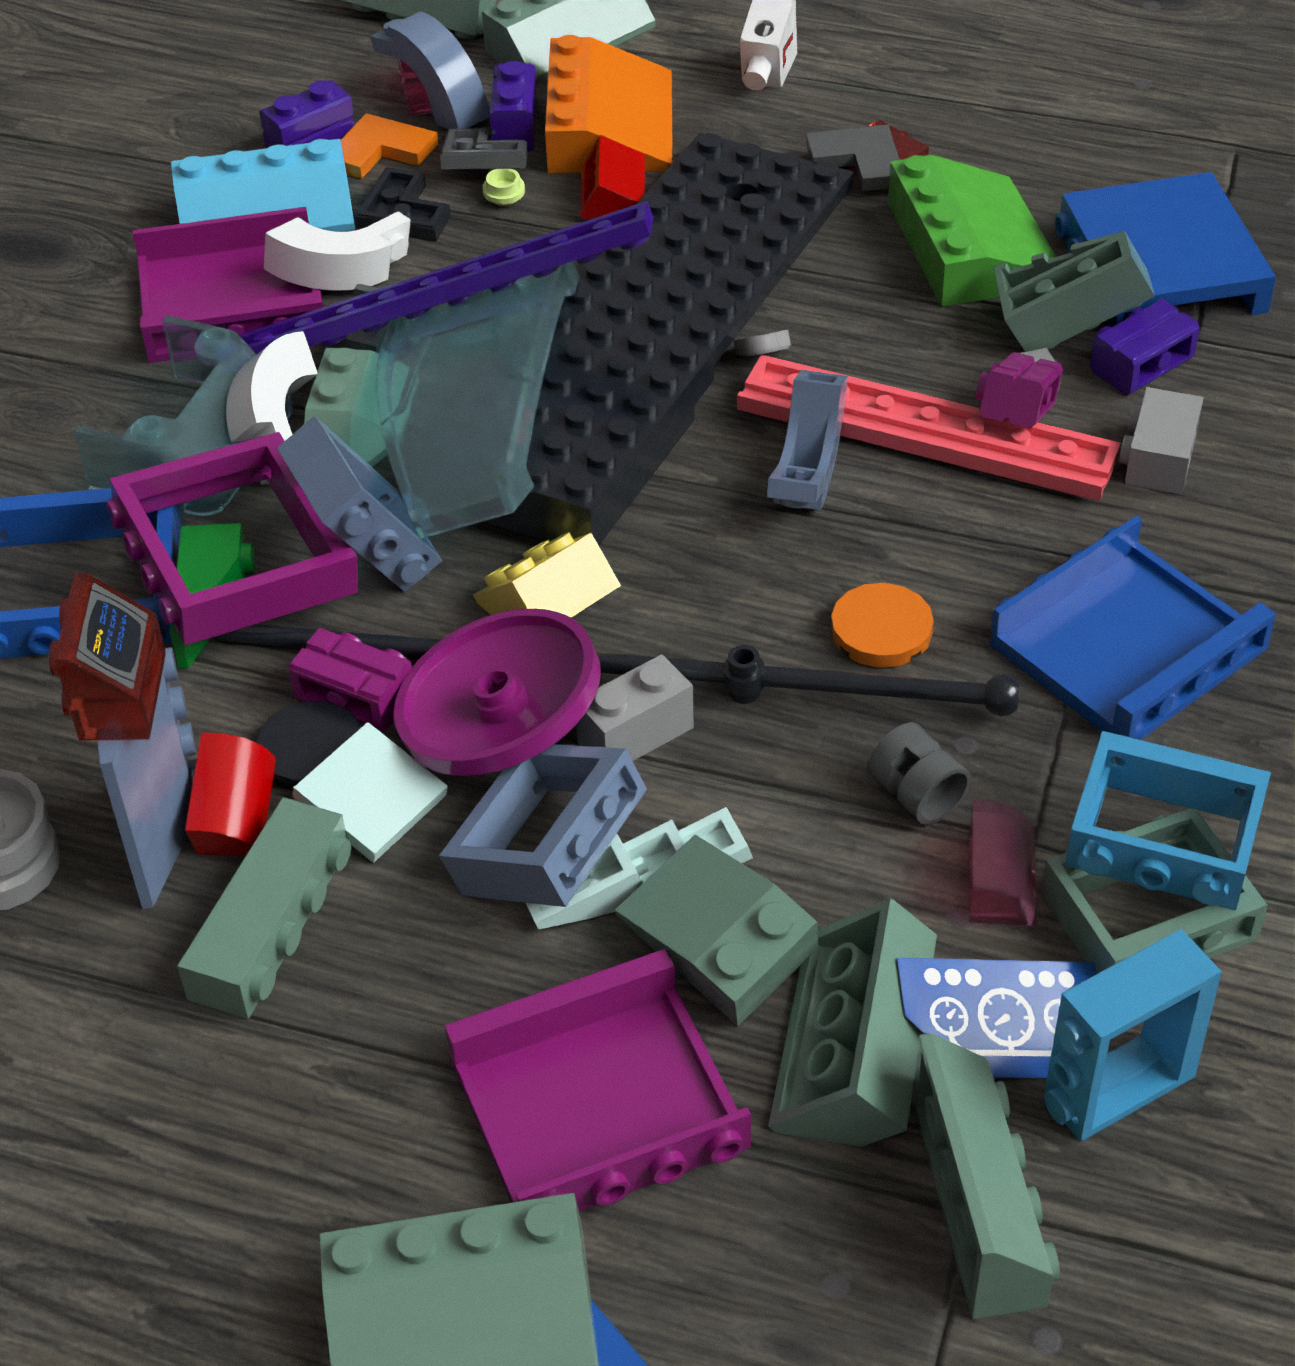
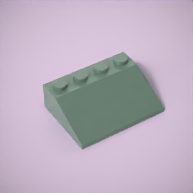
(462, 1289)

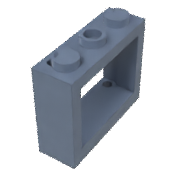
(358, 504)
(604, 798)

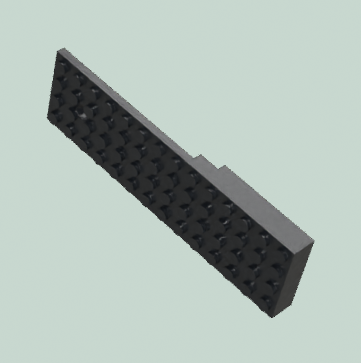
(655, 321)

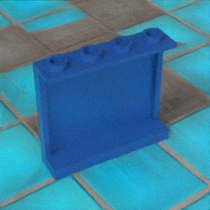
(1182, 234)
(1126, 634)

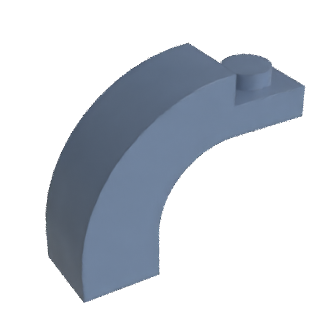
(440, 65)
(810, 441)

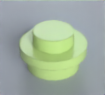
(503, 187)

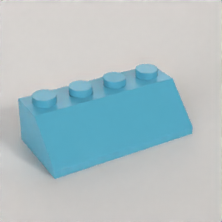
(267, 181)

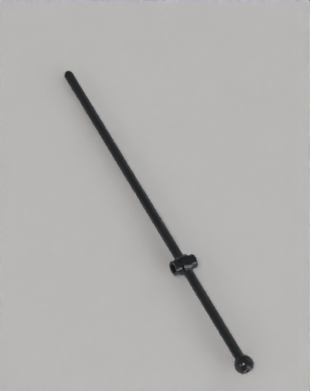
(741, 673)

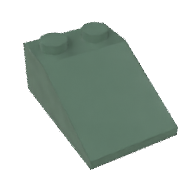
(721, 926)

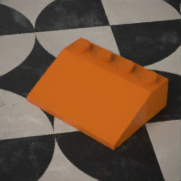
(609, 94)

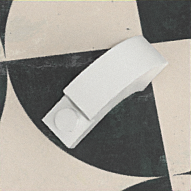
(336, 259)
(260, 387)

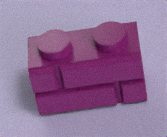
(1019, 389)
(349, 676)

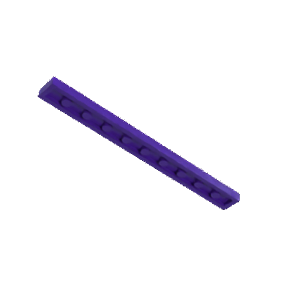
(461, 280)

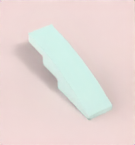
(630, 864)

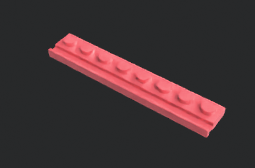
(946, 431)

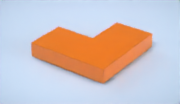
(381, 137)

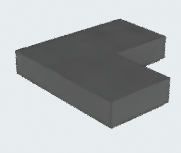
(864, 147)
(475, 151)

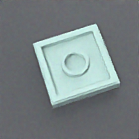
(374, 788)

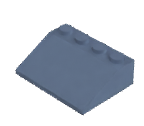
(153, 788)

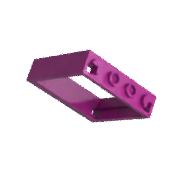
(247, 600)

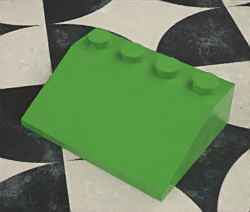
(962, 225)

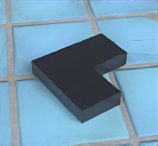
(400, 192)

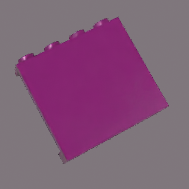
(215, 277)
(596, 1087)

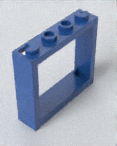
(63, 519)

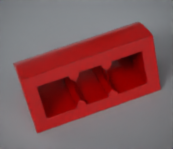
(611, 178)
(229, 794)

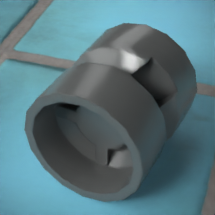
(919, 773)

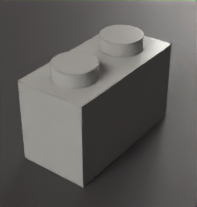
(1162, 440)
(639, 710)

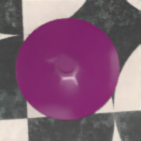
(497, 692)

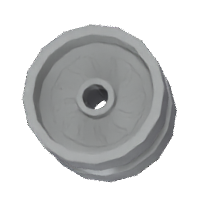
(26, 841)

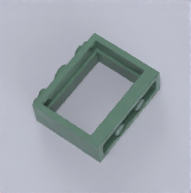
(1210, 927)

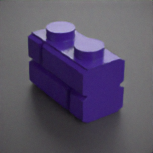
(514, 102)
(311, 115)
(1144, 346)

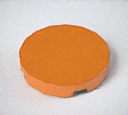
(882, 624)

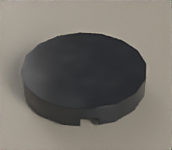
(304, 737)

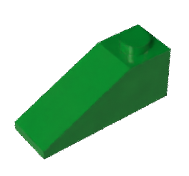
(206, 560)

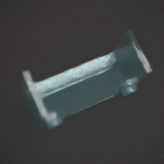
(197, 355)

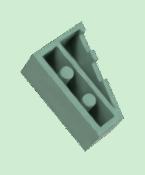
(1072, 291)

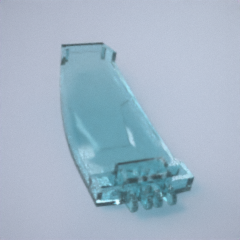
(464, 400)

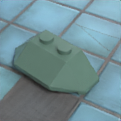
(347, 400)

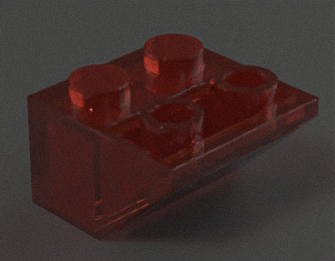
(107, 662)

